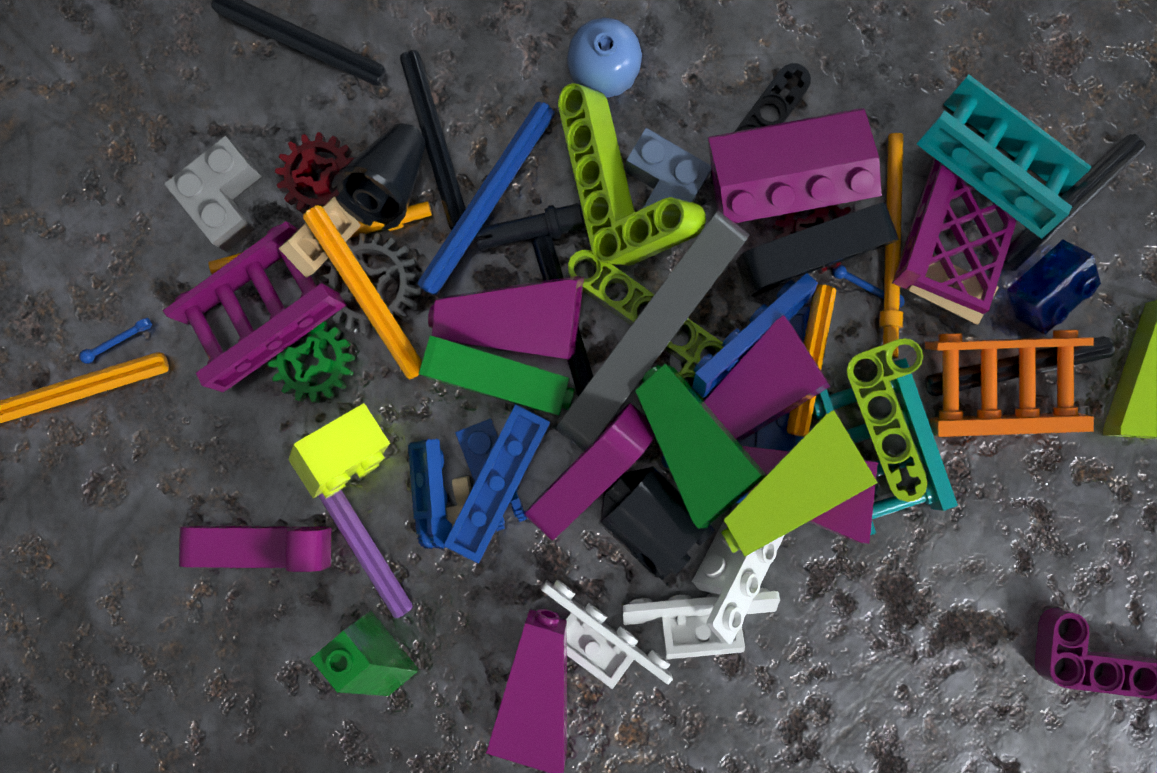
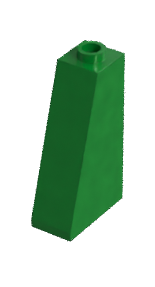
(495, 376)
(699, 449)
(365, 660)

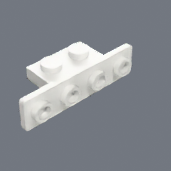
(735, 580)
(686, 622)
(597, 645)

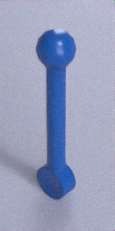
(841, 272)
(88, 356)

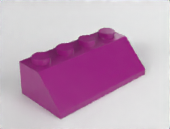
(795, 166)

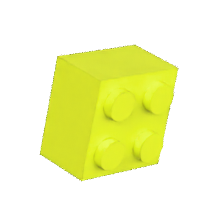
(338, 451)

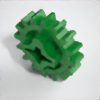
(307, 374)

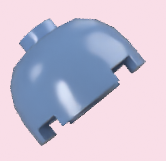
(604, 56)

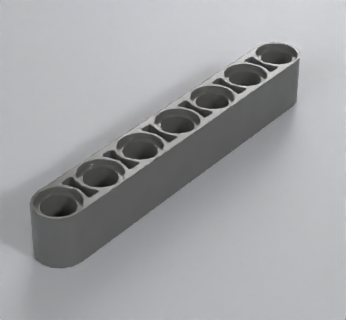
(652, 330)

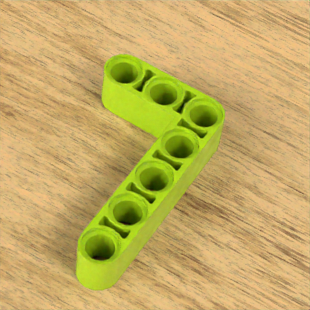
(612, 225)
(636, 297)

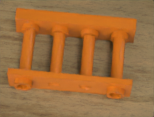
(1026, 417)

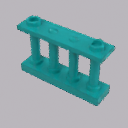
(992, 172)
(939, 490)

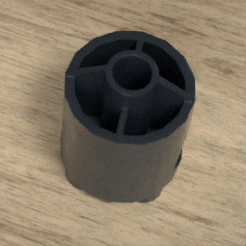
(651, 521)

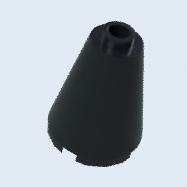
(382, 177)

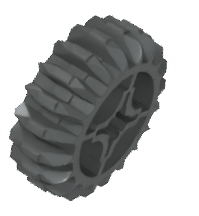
(385, 277)

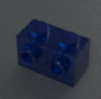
(1054, 286)

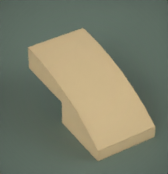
(305, 249)

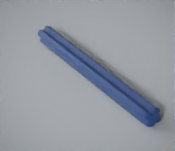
(486, 198)

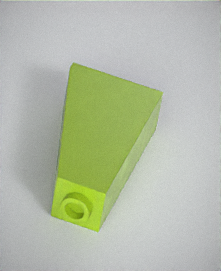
(1135, 399)
(805, 484)

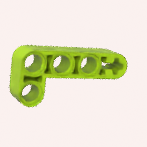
(895, 421)

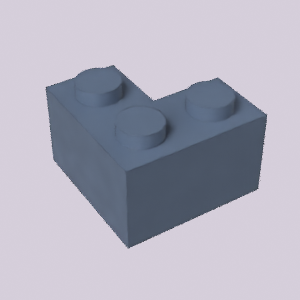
(666, 168)

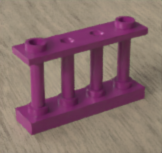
(274, 336)

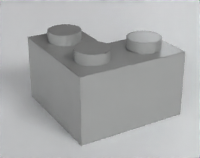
(208, 191)

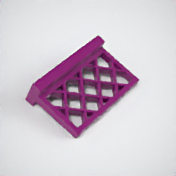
(924, 240)

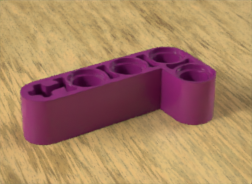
(592, 472)
(256, 547)
(1081, 663)

